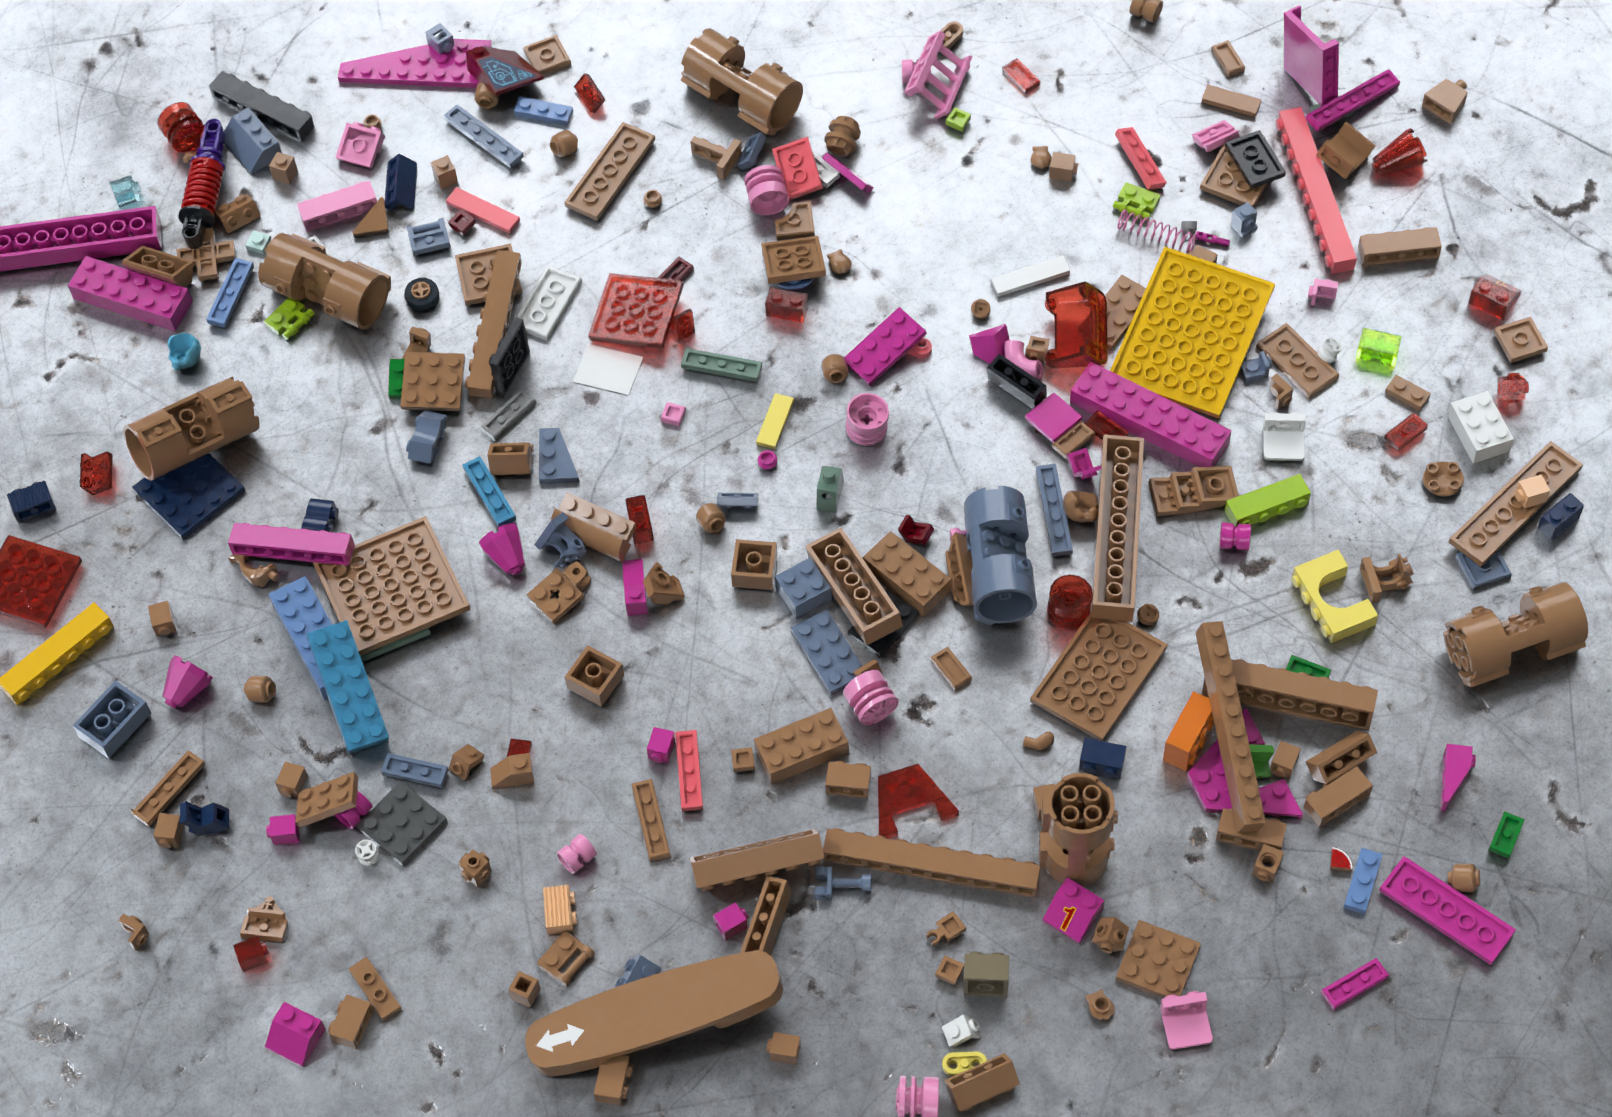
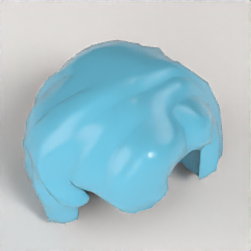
(183, 350)

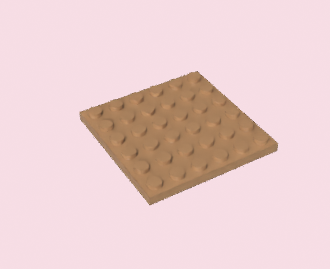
(393, 586)

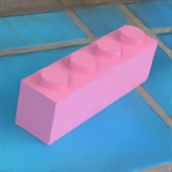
(337, 206)

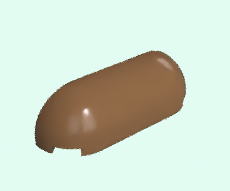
(959, 569)

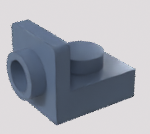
(1256, 368)

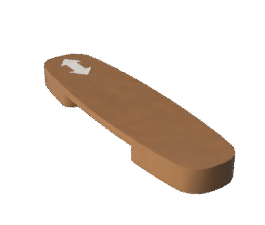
(654, 1011)

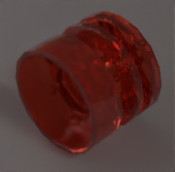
(181, 126)
(1069, 601)

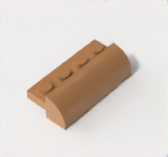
(597, 526)

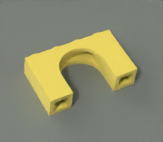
(1334, 621)

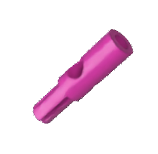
(1215, 239)

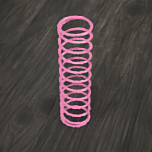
(1125, 212)

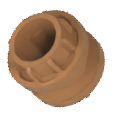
(842, 135)

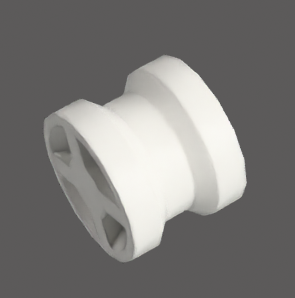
(1329, 350)
(367, 847)

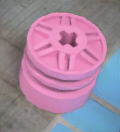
(766, 190)
(869, 410)
(870, 697)
(916, 1099)

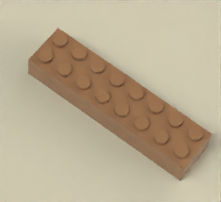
(1303, 695)

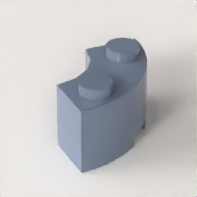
(429, 429)

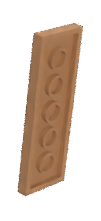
(609, 171)

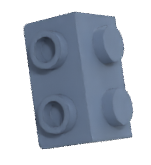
(636, 969)

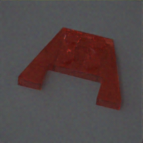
(907, 790)

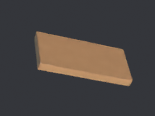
(1297, 360)

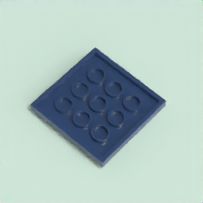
(190, 494)

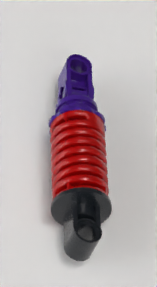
(203, 185)

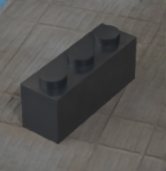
(1016, 381)

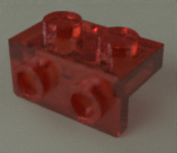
(96, 472)

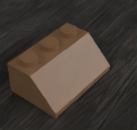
(160, 266)

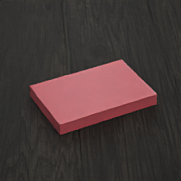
(798, 167)

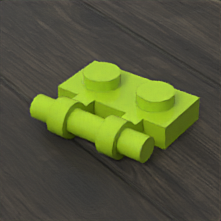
(1137, 197)
(285, 315)

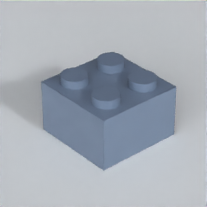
(803, 588)

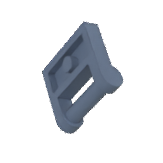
(429, 240)

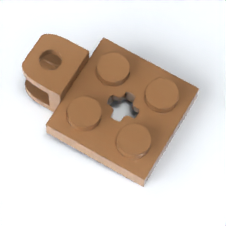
(569, 586)

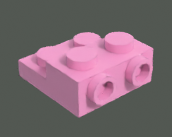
(360, 144)

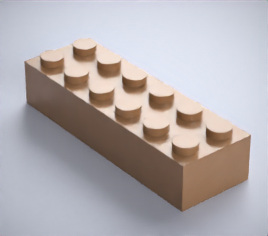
(854, 586)
(757, 858)

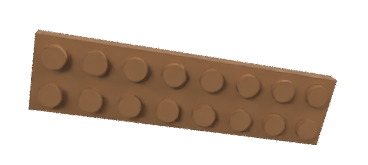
(1504, 514)

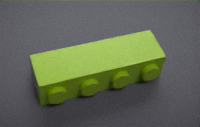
(1268, 501)

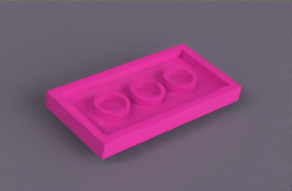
(884, 346)

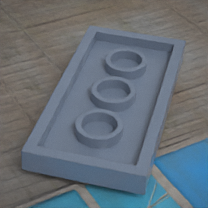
(827, 651)

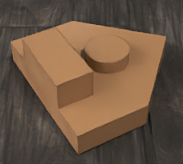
(662, 587)

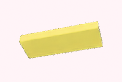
(775, 421)

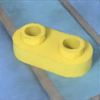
(963, 1060)

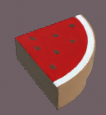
(1340, 860)

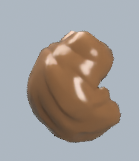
(1080, 506)

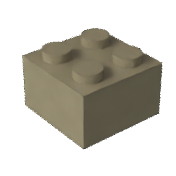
(986, 974)

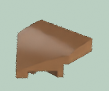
(265, 922)

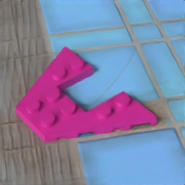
(1211, 785)

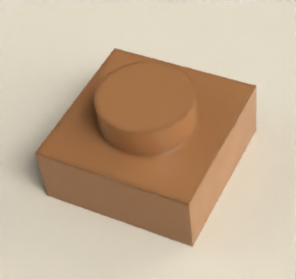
(743, 759)
(949, 970)

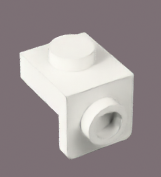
(961, 1030)

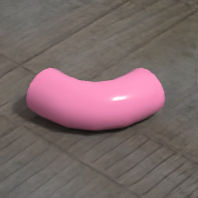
(1015, 353)

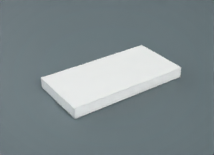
(548, 301)

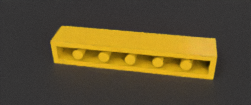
(55, 653)

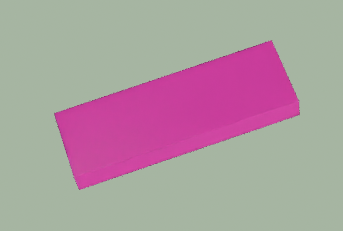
(847, 172)
(1355, 983)

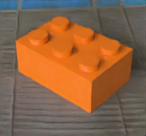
(1189, 732)

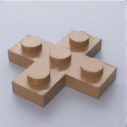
(208, 255)

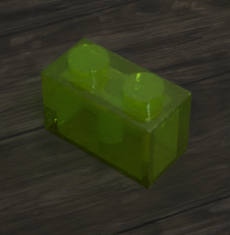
(1378, 346)

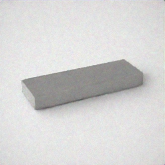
(508, 414)

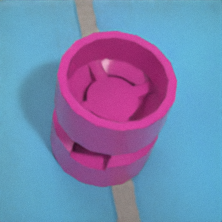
(1235, 536)
(351, 817)

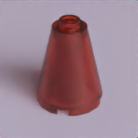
(1400, 154)

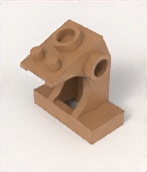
(1372, 576)

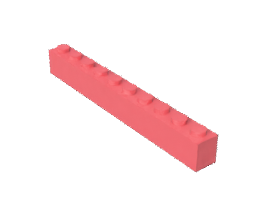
(1316, 191)

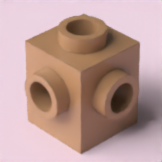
(474, 867)
(1110, 934)

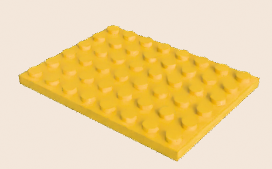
(1192, 331)

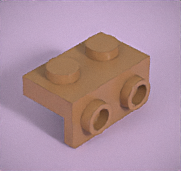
(237, 213)

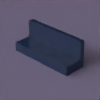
(400, 182)

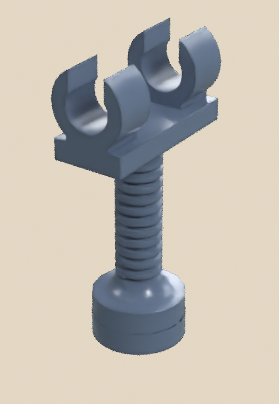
(823, 873)

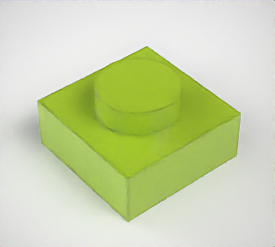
(958, 119)

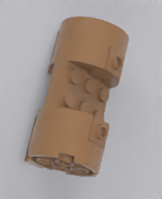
(766, 96)
(303, 271)
(191, 428)
(1549, 620)
(1077, 829)

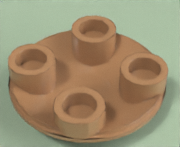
(1443, 478)

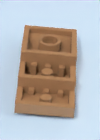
(1193, 491)

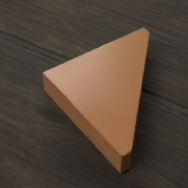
(374, 221)

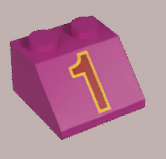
(1073, 910)

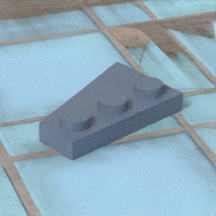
(554, 458)

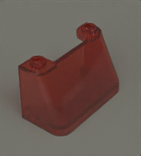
(1079, 326)

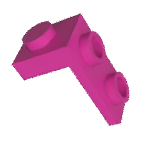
(1081, 464)

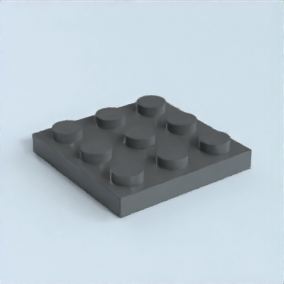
(401, 823)

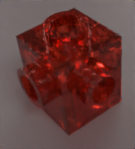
(1512, 387)

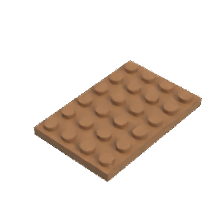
(1098, 674)

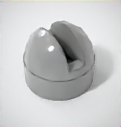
(1189, 225)

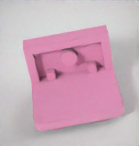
(1186, 1020)

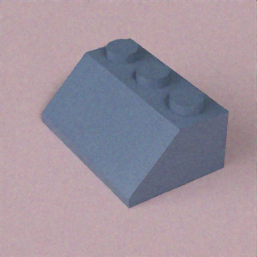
(250, 141)

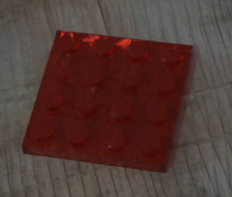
(636, 310)
(33, 580)

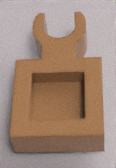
(948, 928)

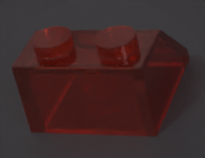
(1493, 296)

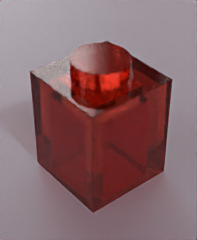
(251, 953)

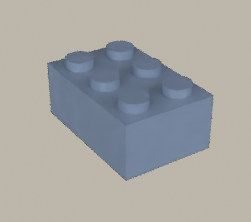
(112, 719)

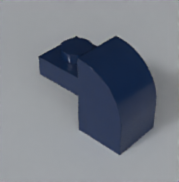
(206, 819)

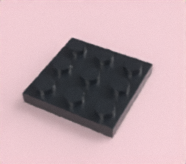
(509, 357)

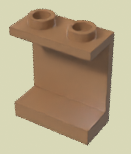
(1346, 150)

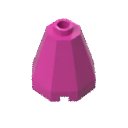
(505, 548)
(183, 682)

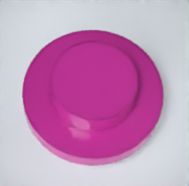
(767, 460)

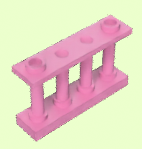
(922, 72)

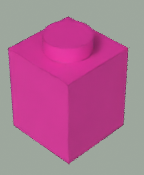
(660, 745)
(283, 829)
(731, 921)

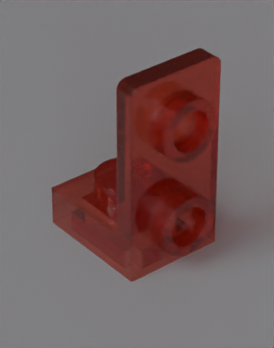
(683, 325)

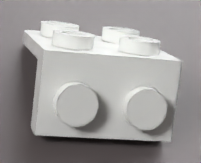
(1284, 436)

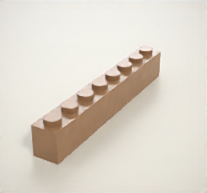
(494, 321)

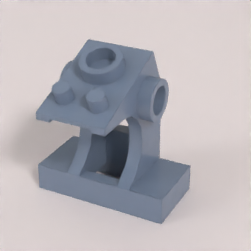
(564, 540)

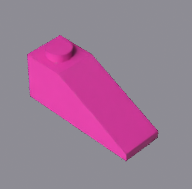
(634, 587)
(1456, 768)

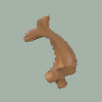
(257, 576)

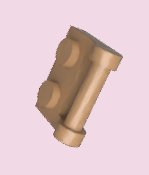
(560, 954)

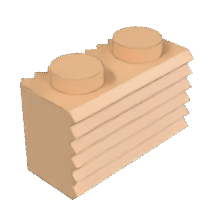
(558, 909)

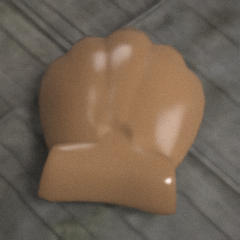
(1040, 156)
(839, 262)
(1100, 1005)

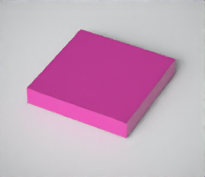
(1053, 417)

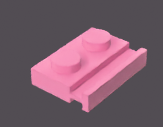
(1215, 135)

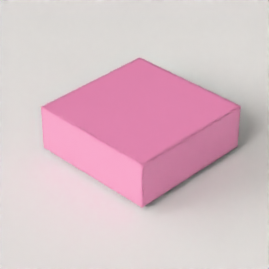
(673, 414)

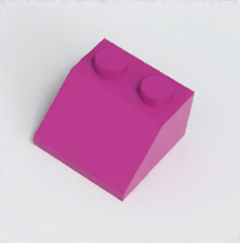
(294, 1034)

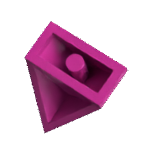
(989, 343)

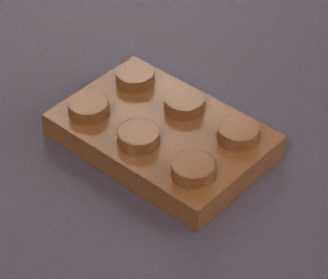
(327, 799)

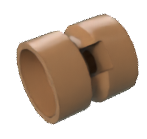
(1148, 8)

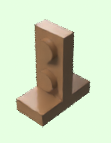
(724, 157)

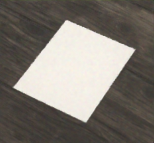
(608, 369)

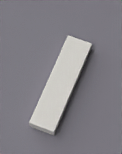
(1030, 276)

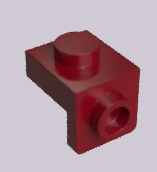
(915, 531)

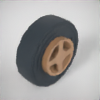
(415, 290)

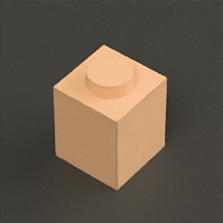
(1532, 491)

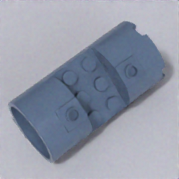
(1000, 572)

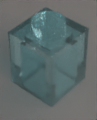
(125, 190)

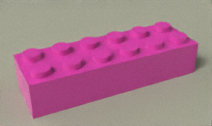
(130, 293)

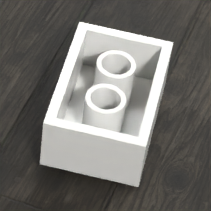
(1480, 427)

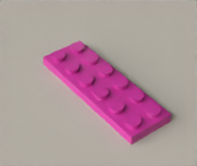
(1447, 910)

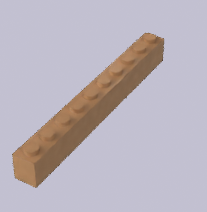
(1230, 727)
(931, 862)

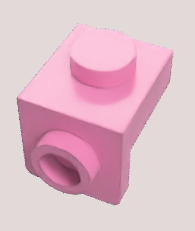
(1323, 289)

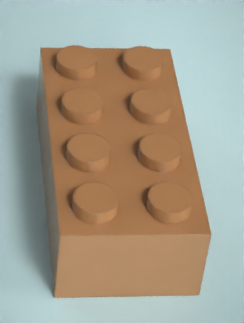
(907, 573)
(801, 746)

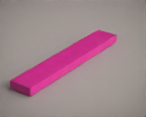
(1352, 100)

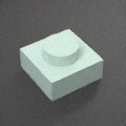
(258, 242)

